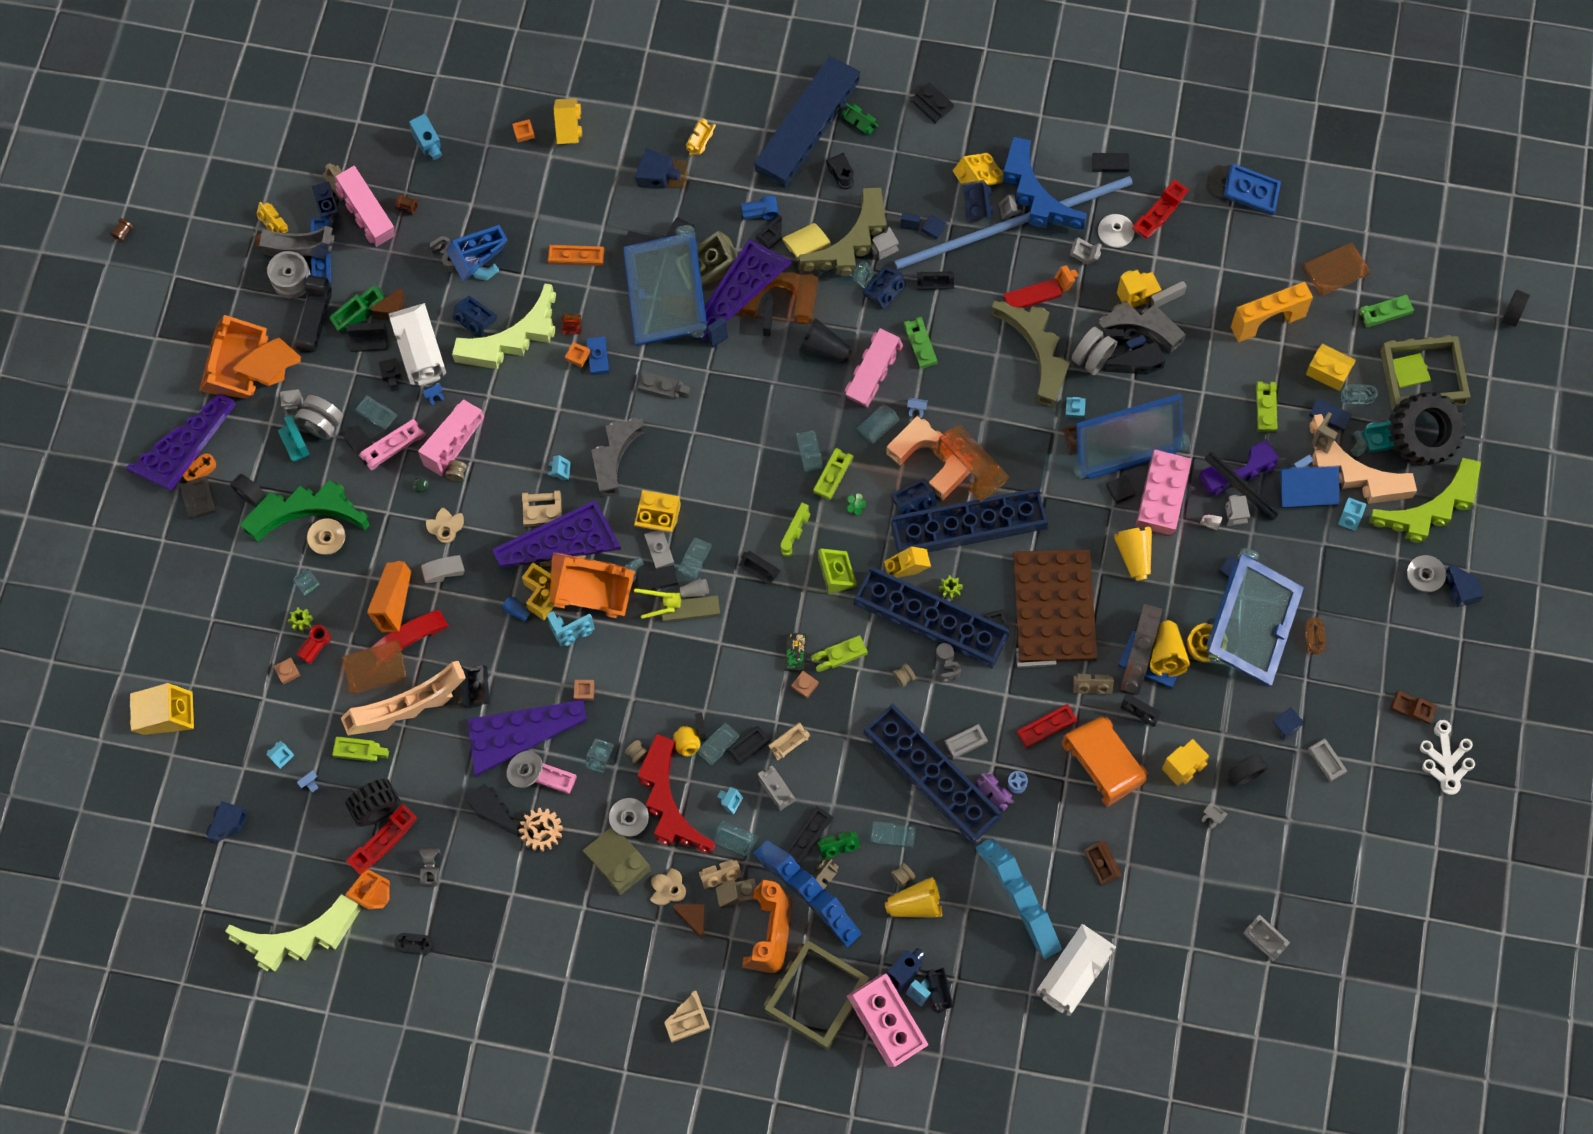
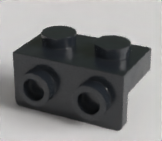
(474, 688)

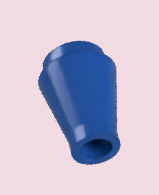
(515, 608)

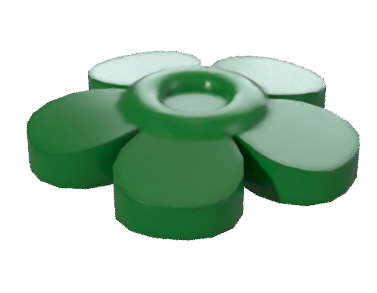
(856, 503)

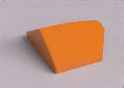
(370, 890)

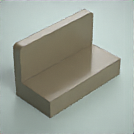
(1324, 436)

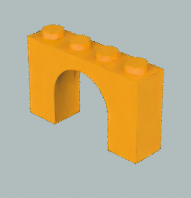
(1291, 301)

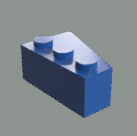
(475, 250)

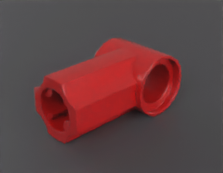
(313, 646)

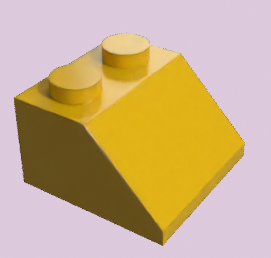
(1330, 367)

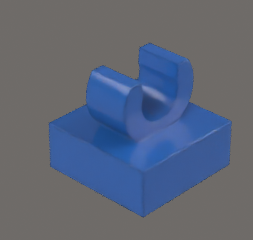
(433, 391)

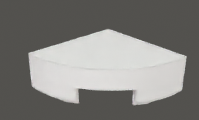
(1211, 521)

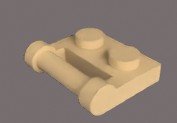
(541, 514)

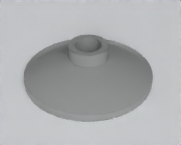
(1426, 565)
(518, 768)
(628, 808)

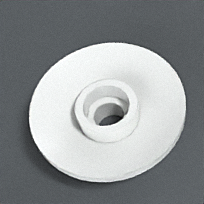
(1112, 236)

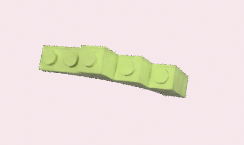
(490, 350)
(273, 947)

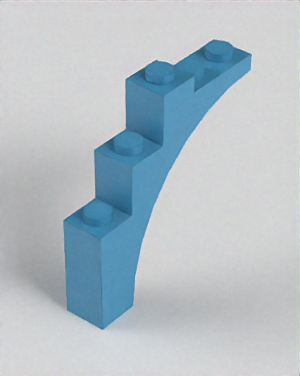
(1022, 896)

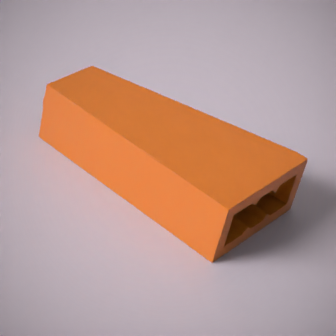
(390, 597)

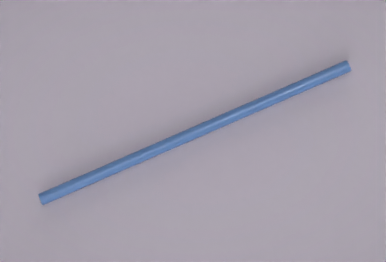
(1008, 224)

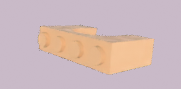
(920, 435)

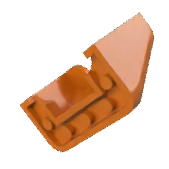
(230, 344)
(590, 584)
(1105, 759)
(770, 955)

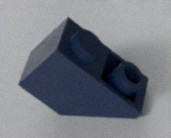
(325, 199)
(1464, 586)
(227, 822)

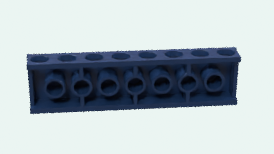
(807, 121)
(970, 522)
(931, 617)
(933, 773)

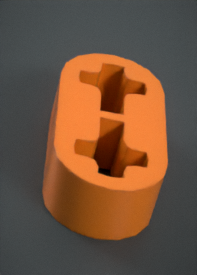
(199, 468)

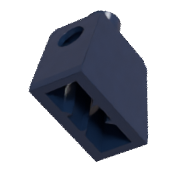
(655, 170)
(906, 969)

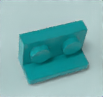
(1377, 436)
(292, 440)

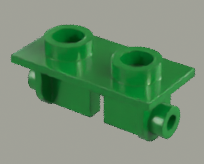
(854, 113)
(847, 842)

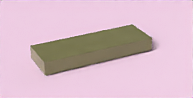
(693, 609)

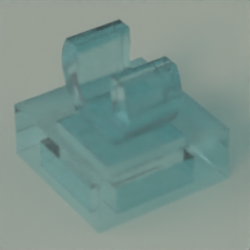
(862, 274)
(306, 582)

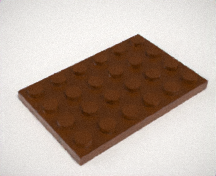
(1054, 606)

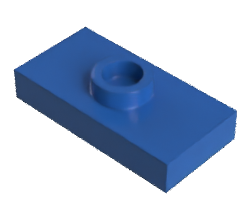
(598, 355)

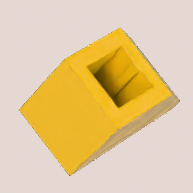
(908, 562)

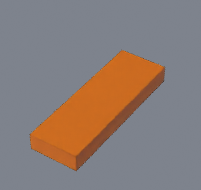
(576, 255)

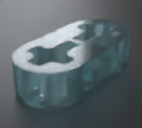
(1359, 394)

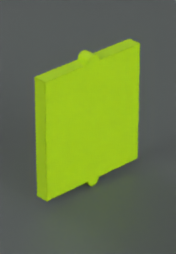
(1411, 370)

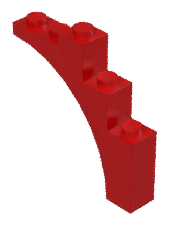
(660, 802)

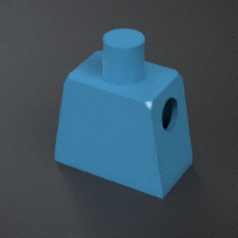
(426, 136)

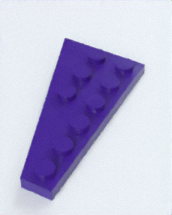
(744, 280)
(180, 447)
(573, 534)
(507, 734)

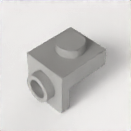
(1085, 252)

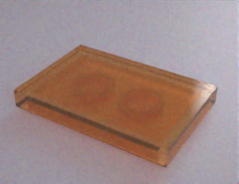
(1336, 269)
(374, 667)

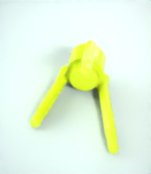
(671, 600)

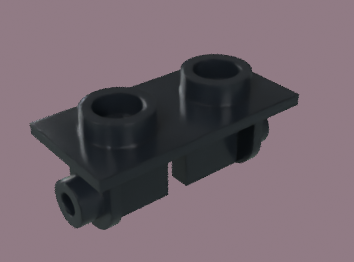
(935, 280)
(758, 567)
(941, 993)

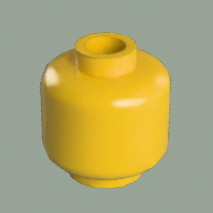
(686, 741)

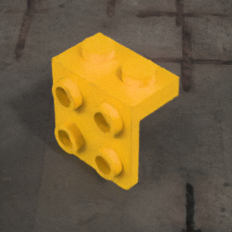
(978, 168)

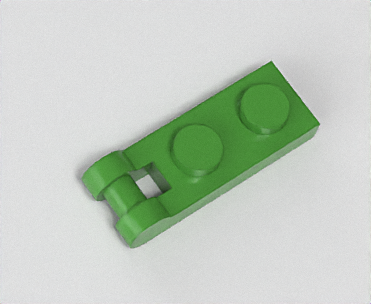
(1386, 311)
(920, 343)

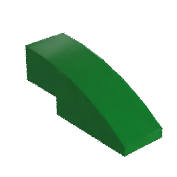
(357, 308)

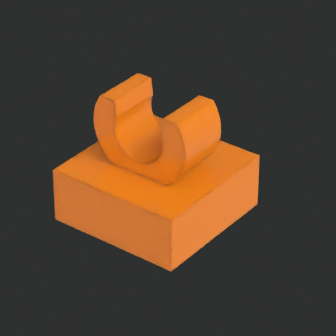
(523, 130)
(1065, 278)
(577, 354)

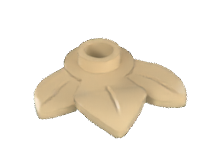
(445, 523)
(665, 886)

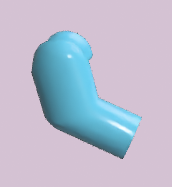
(483, 274)

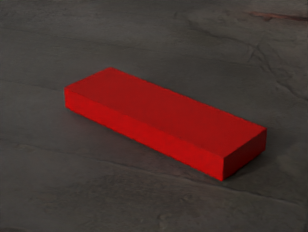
(1034, 294)
(1046, 726)

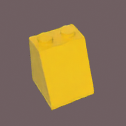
(161, 710)

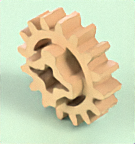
(538, 838)

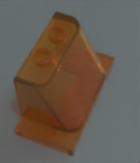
(987, 472)

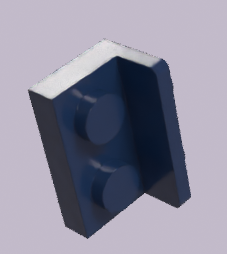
(977, 200)
(885, 286)
(473, 316)
(914, 497)

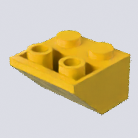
(658, 511)

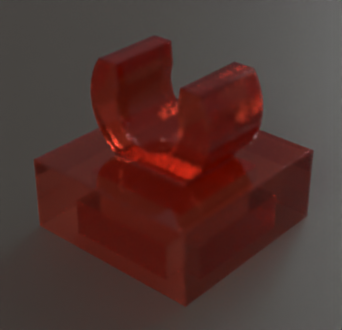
(571, 324)

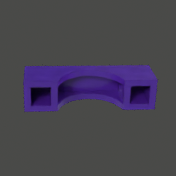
(1261, 459)

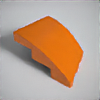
(268, 362)

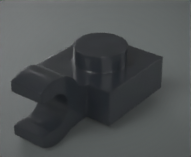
(1119, 335)
(390, 371)

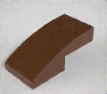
(1413, 708)

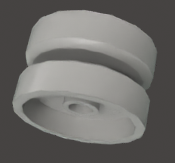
(288, 274)
(1094, 350)
(318, 417)

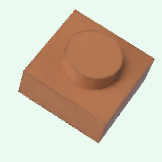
(287, 671)
(804, 684)
(584, 690)

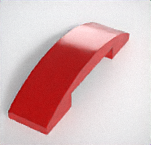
(1161, 211)
(416, 629)
(383, 840)

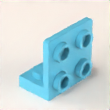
(567, 634)

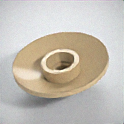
(323, 529)

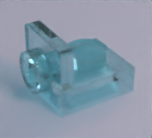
(598, 755)

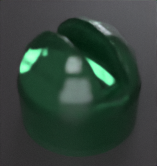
(420, 485)

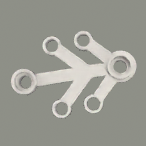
(1446, 760)

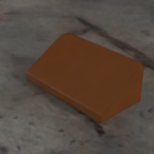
(1102, 862)

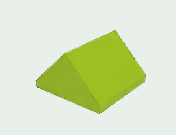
(836, 570)

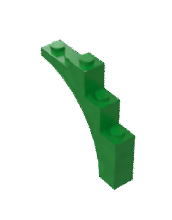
(302, 503)

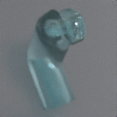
(635, 564)

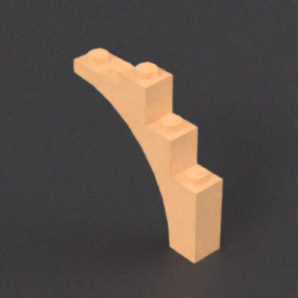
(1376, 485)
(407, 705)

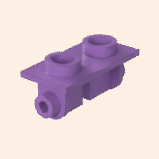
(989, 785)

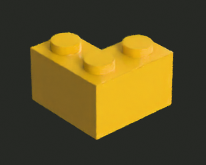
(566, 120)
(1137, 287)
(539, 582)
(1184, 763)

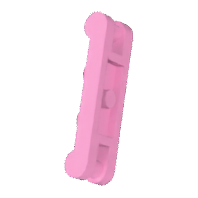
(392, 444)

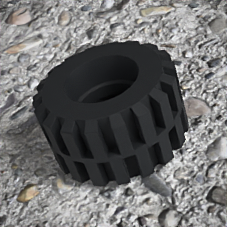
(372, 802)

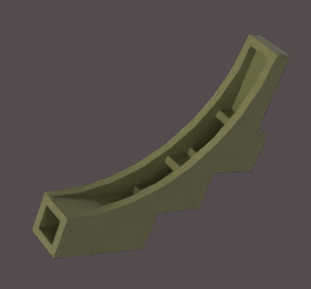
(856, 242)
(1044, 344)

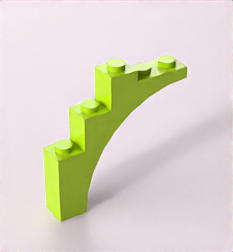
(1438, 511)

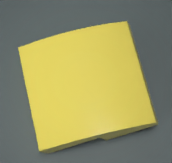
(806, 240)

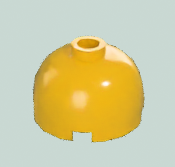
(1197, 642)

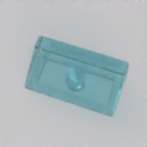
(878, 423)
(735, 838)

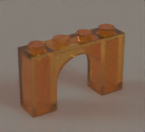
(802, 286)

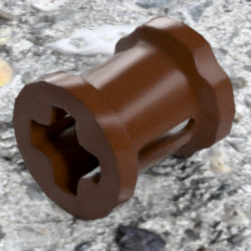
(406, 204)
(121, 230)

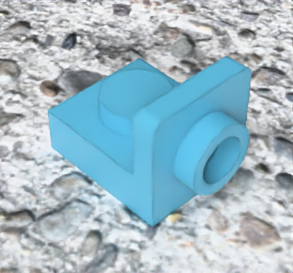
(1352, 514)

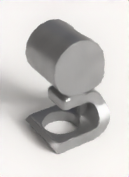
(444, 242)
(945, 656)
(429, 873)

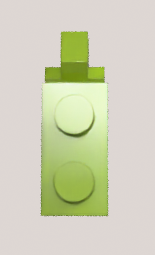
(358, 749)

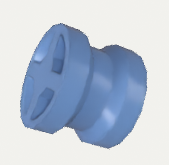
(1018, 778)

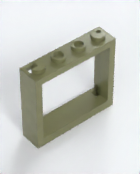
(1428, 343)
(781, 985)

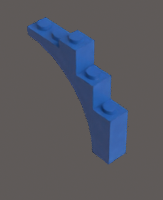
(1031, 193)
(809, 890)

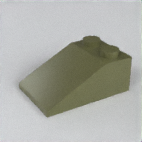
(715, 257)
(617, 860)

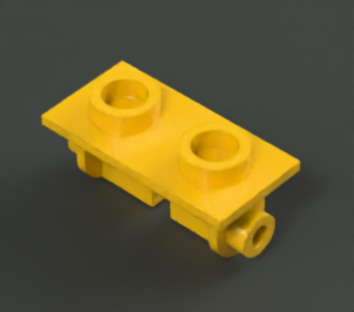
(697, 143)
(267, 214)

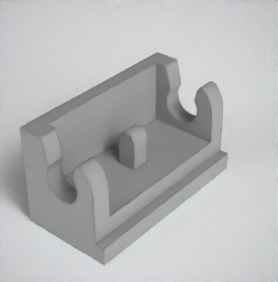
(776, 788)
(1266, 938)

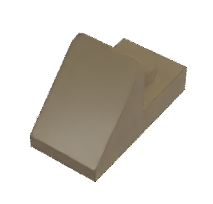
(735, 892)

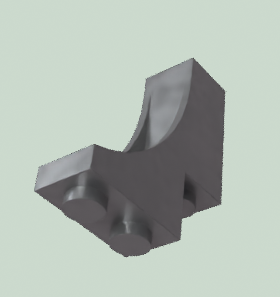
(311, 244)
(1150, 323)
(607, 458)
(1141, 649)

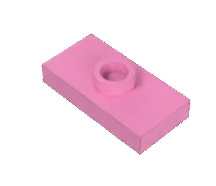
(556, 779)

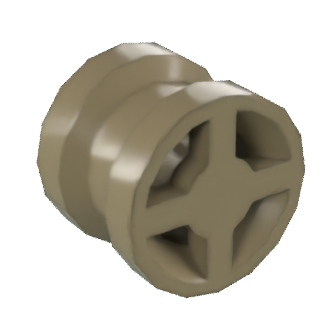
(456, 470)
(904, 675)
(636, 752)
(902, 875)

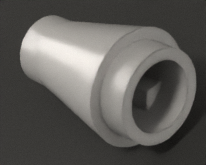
(695, 589)

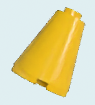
(1136, 551)
(1169, 651)
(916, 901)

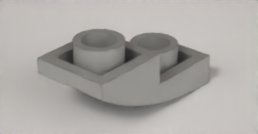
(439, 569)

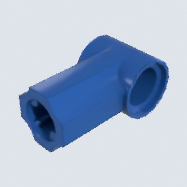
(764, 208)

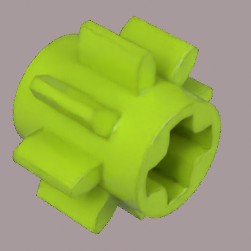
(955, 586)
(299, 614)

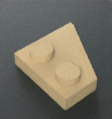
(687, 1019)

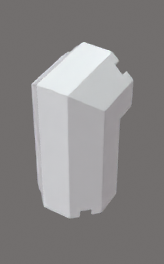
(417, 344)
(1075, 970)

